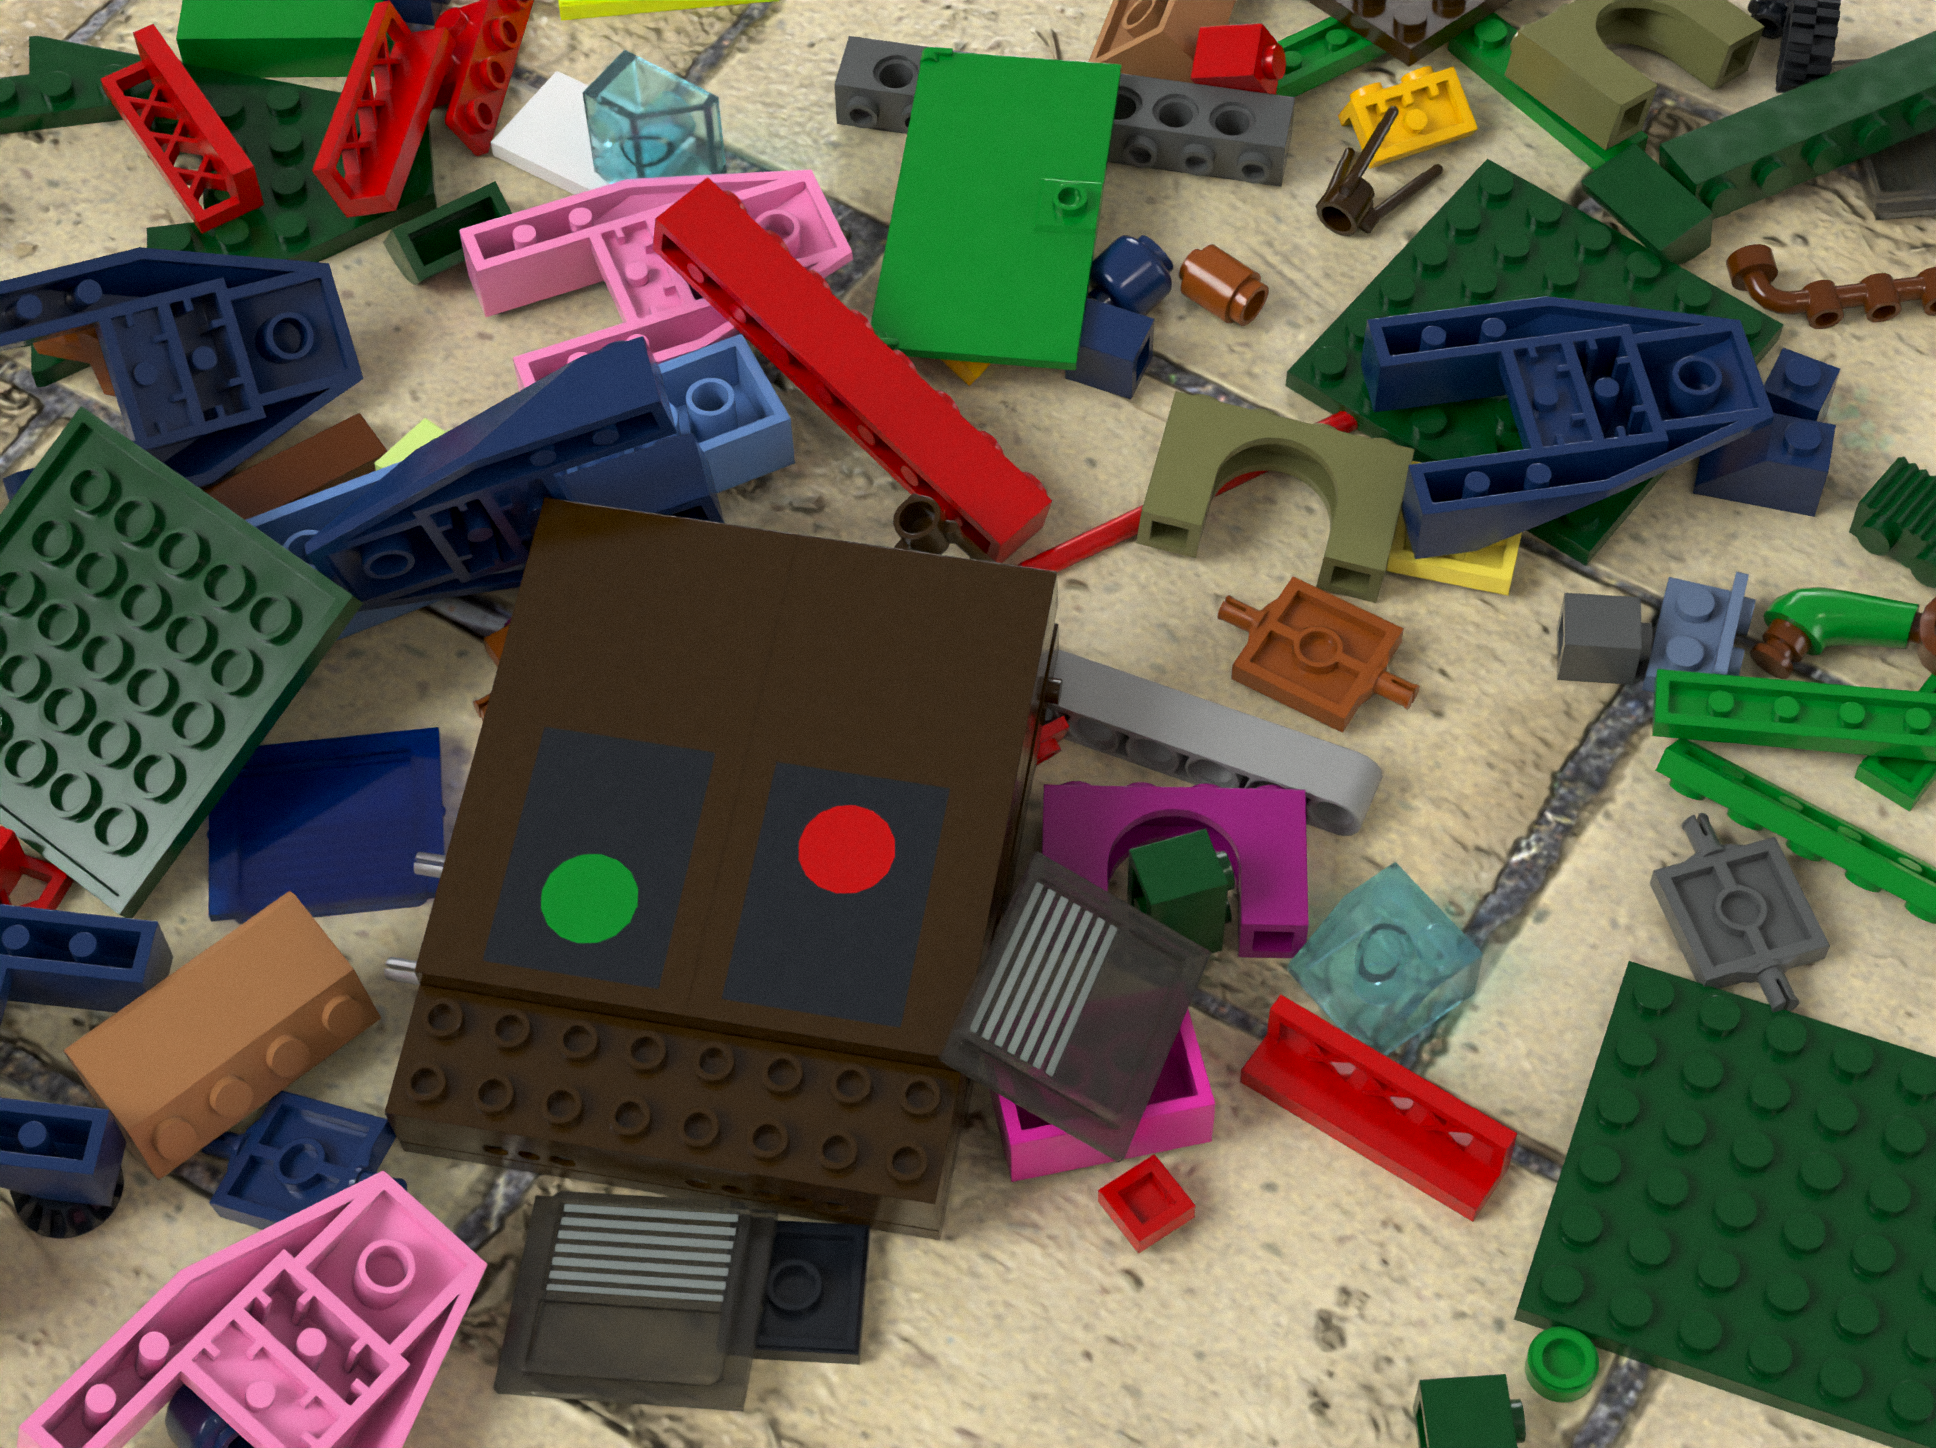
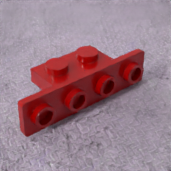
(480, 66)

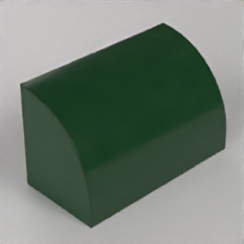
(1651, 205)
(433, 239)

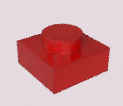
(1146, 1203)

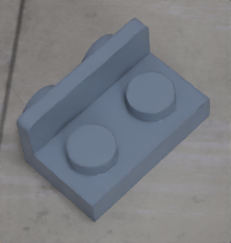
(1700, 628)

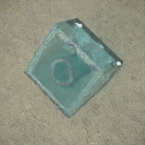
(651, 123)
(1387, 962)

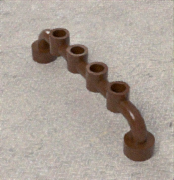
(1755, 268)

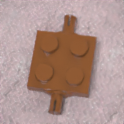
(1317, 653)

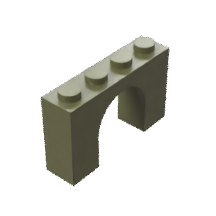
(1601, 95)
(1217, 441)

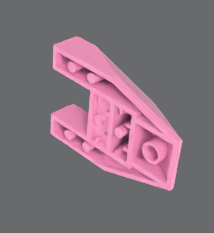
(610, 239)
(290, 1335)

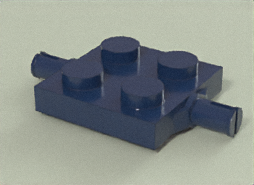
(296, 1158)

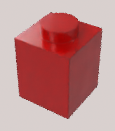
(1238, 58)

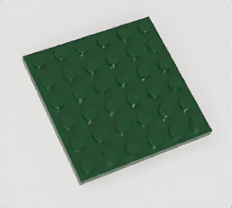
(1493, 246)
(139, 657)
(1752, 1209)

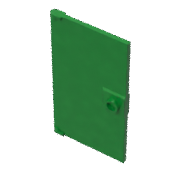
(997, 209)

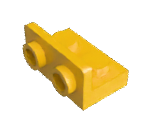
(1429, 115)

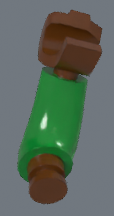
(1828, 617)

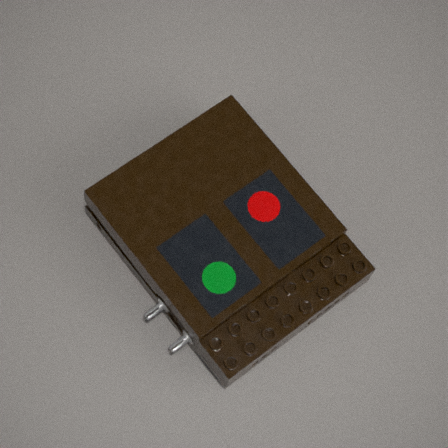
(729, 866)

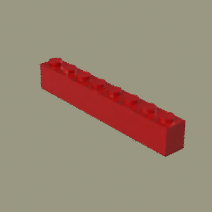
(849, 369)

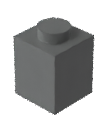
(1601, 638)

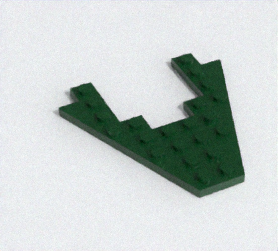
(271, 121)

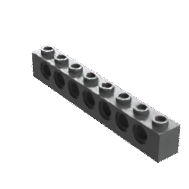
(1155, 120)

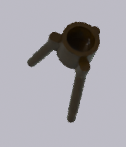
(1350, 197)
(927, 529)

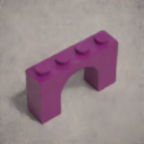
(1258, 829)

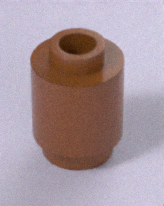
(1223, 285)

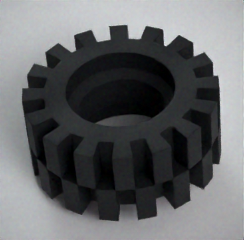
(1807, 42)

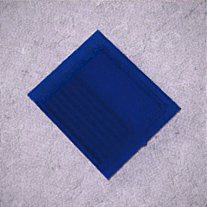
(329, 825)

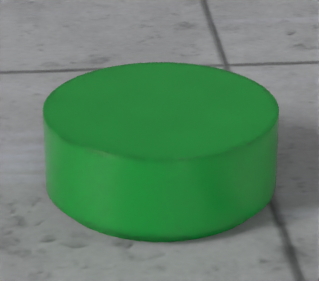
(1561, 1364)

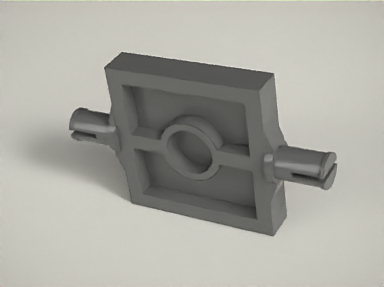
(1739, 914)

